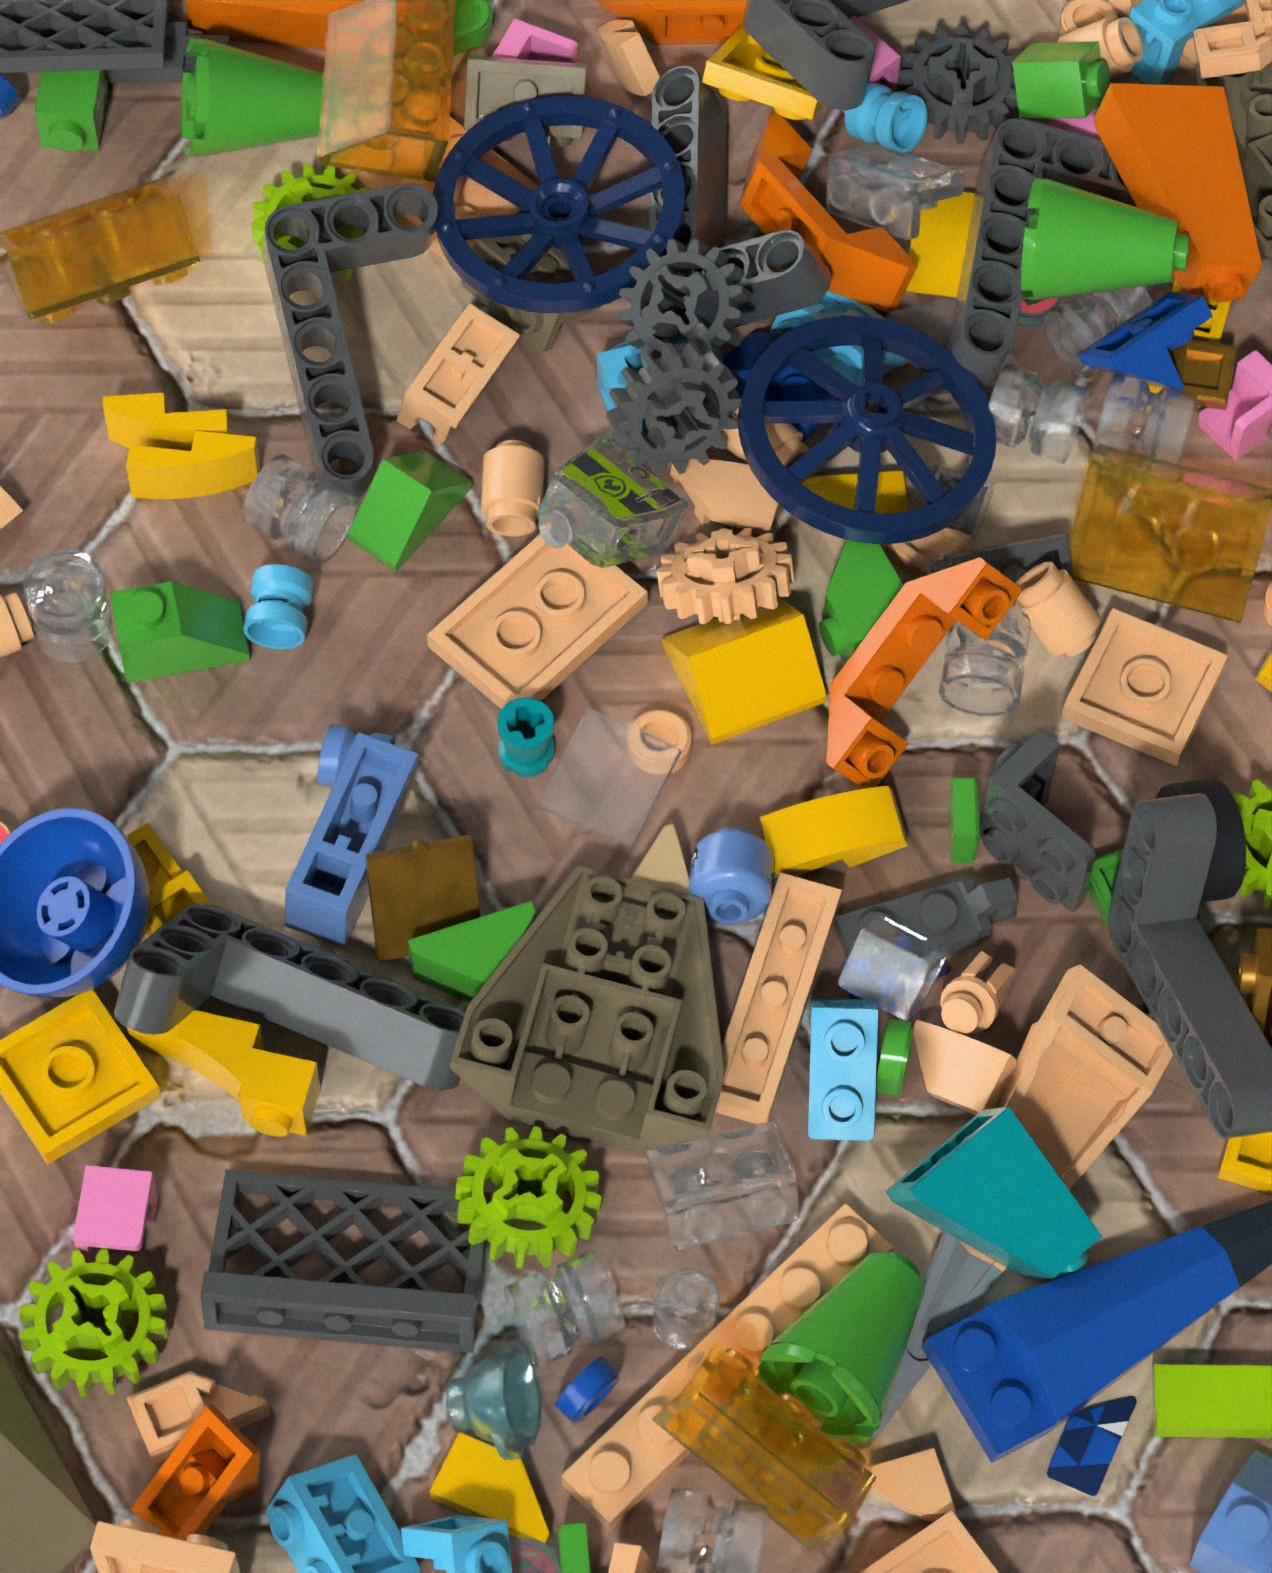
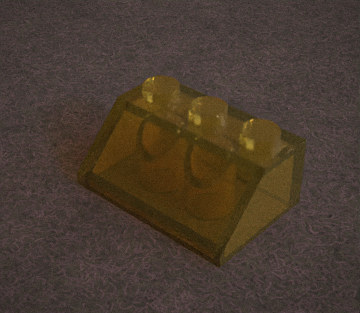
(388, 87)
(98, 251)
(1169, 532)
(766, 1447)

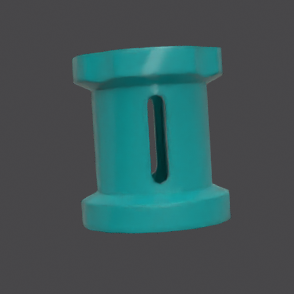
(530, 719)

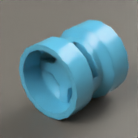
(888, 118)
(278, 607)

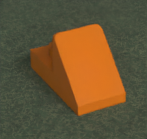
(200, 1477)

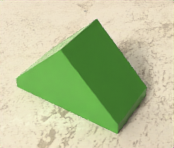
(405, 506)
(467, 954)

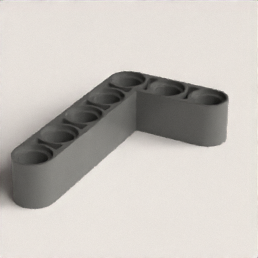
(818, 44)
(992, 262)
(777, 266)
(321, 322)
(1179, 969)
(291, 984)

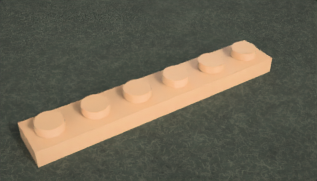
(639, 1453)

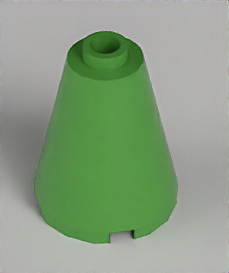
(245, 100)
(1095, 244)
(849, 1346)

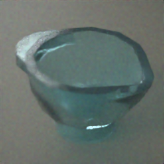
(498, 1401)

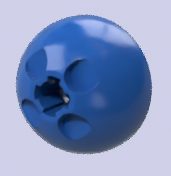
(69, 903)

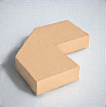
(1236, 46)

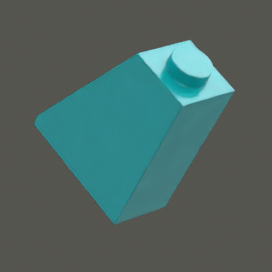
(1000, 1198)

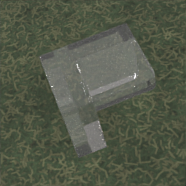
(892, 967)

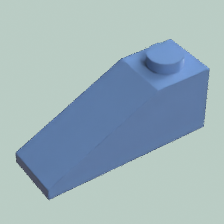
(355, 821)

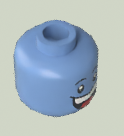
(731, 873)

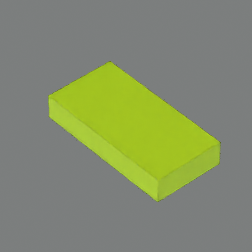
(1212, 1401)

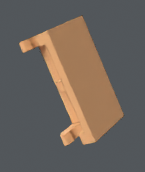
(457, 372)

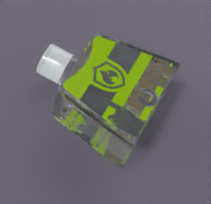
(609, 507)

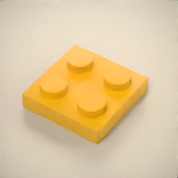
(750, 73)
(72, 1076)

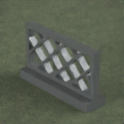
(81, 22)
(329, 1307)

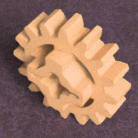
(725, 575)

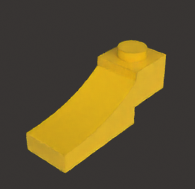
(272, 1088)

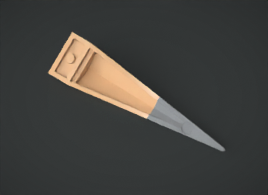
(1073, 1092)

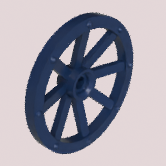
(557, 199)
(866, 431)

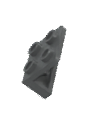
(1025, 833)

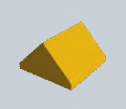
(747, 670)

